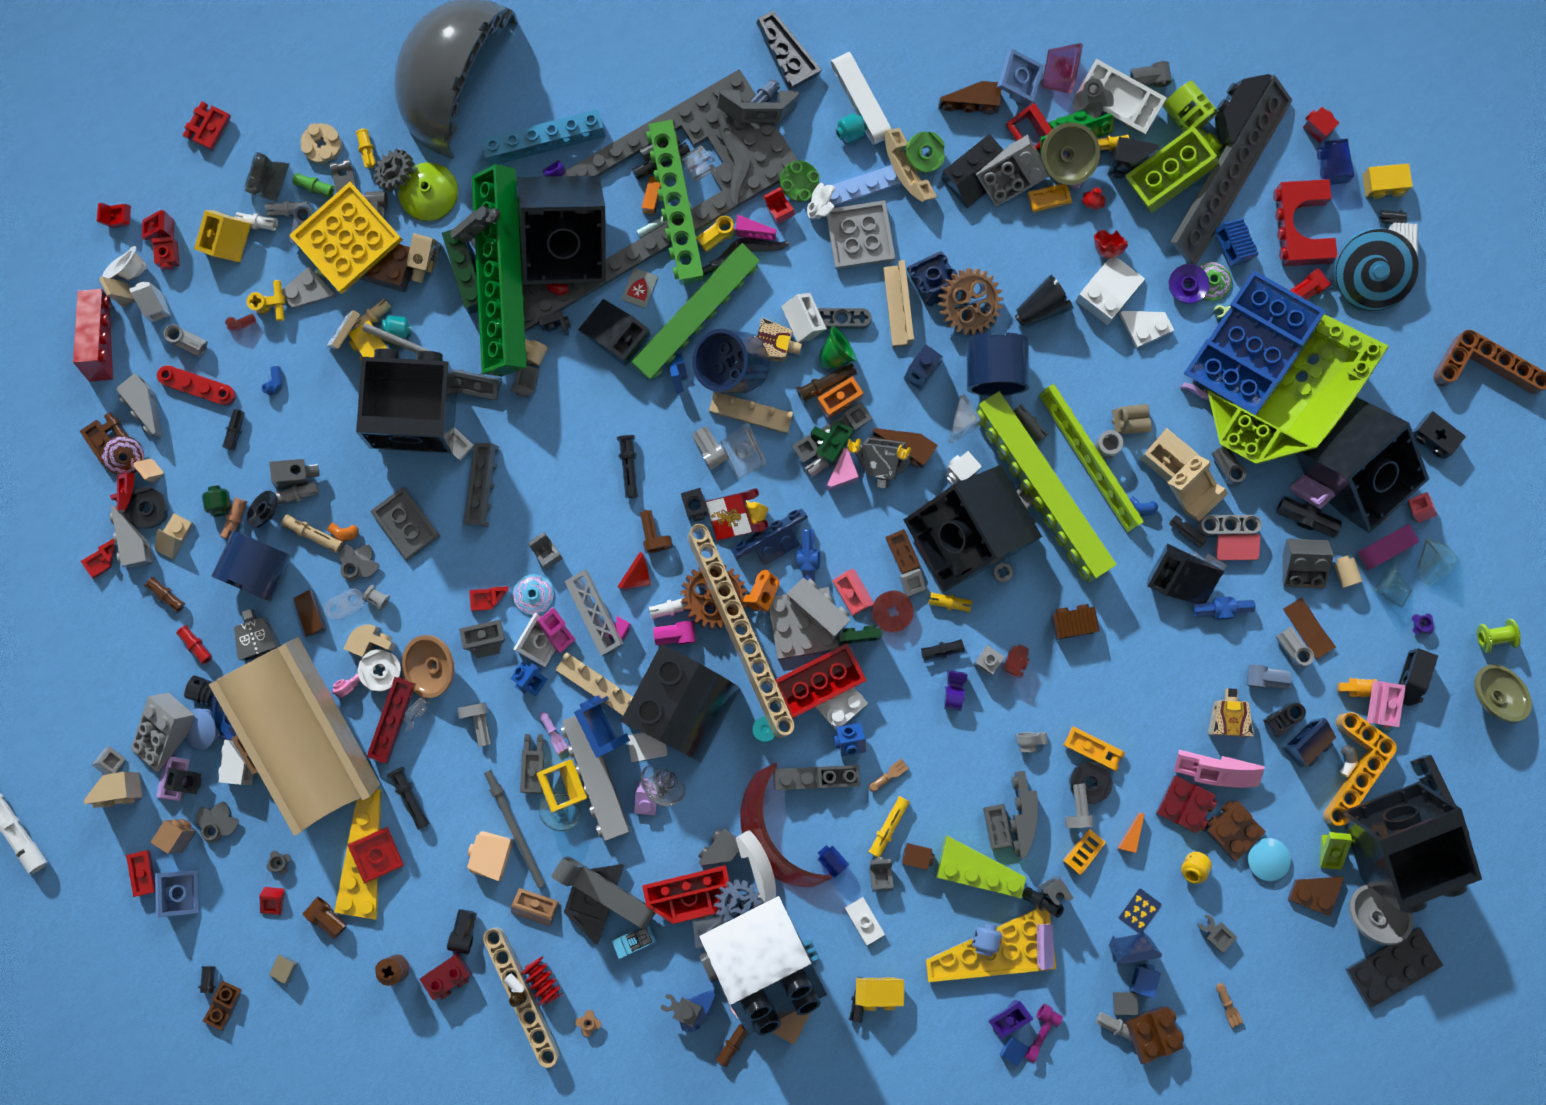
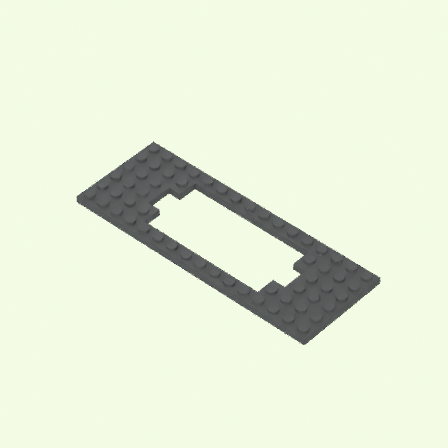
(700, 123)

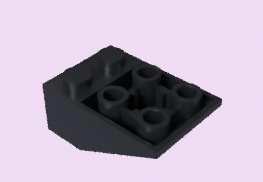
(615, 331)
(1184, 576)

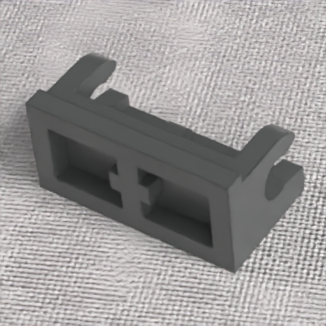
(1055, 888)

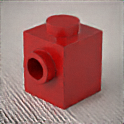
(1320, 124)

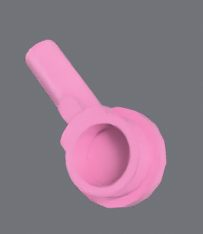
(344, 687)

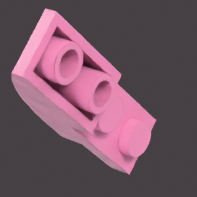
(1222, 772)

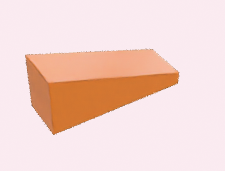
(651, 196)
(1132, 836)

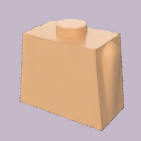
(489, 855)

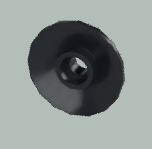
(262, 509)

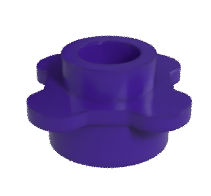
(1428, 622)

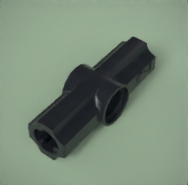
(1309, 517)

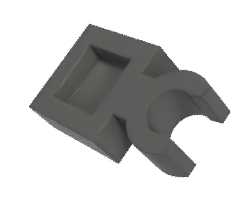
(1218, 934)
(685, 1010)

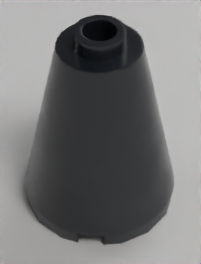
(1044, 303)

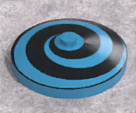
(1376, 269)

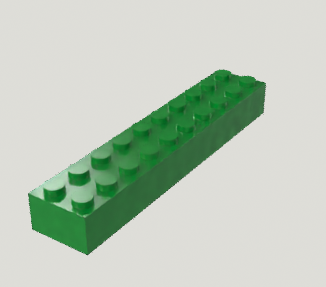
(499, 274)

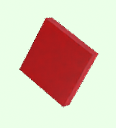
(375, 855)

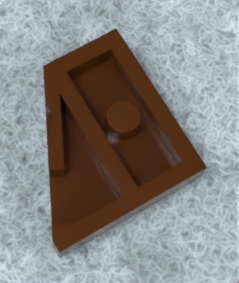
(1316, 893)

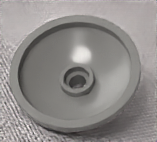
(1390, 924)

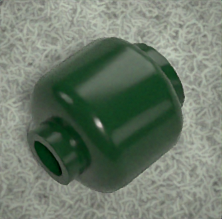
(216, 501)

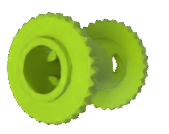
(1499, 635)

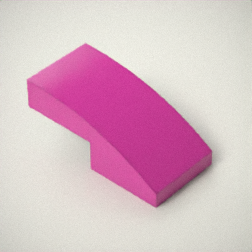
(555, 630)

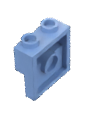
(1020, 77)

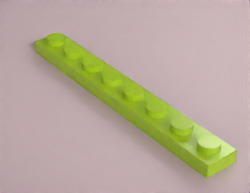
(1090, 458)

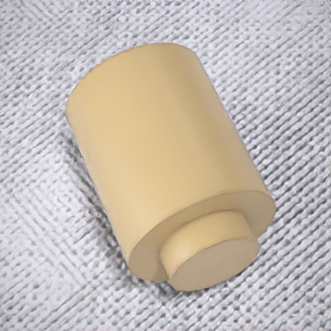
(1347, 571)

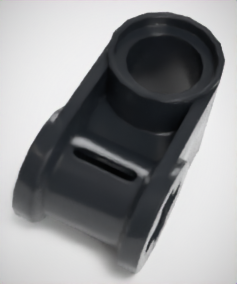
(1282, 721)

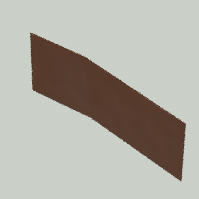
(1309, 628)

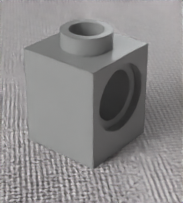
(988, 660)

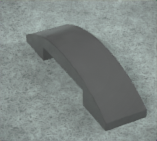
(853, 418)

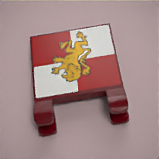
(731, 515)

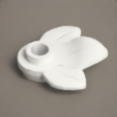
(820, 201)

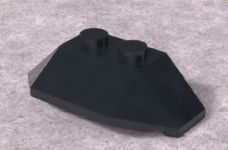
(1237, 107)

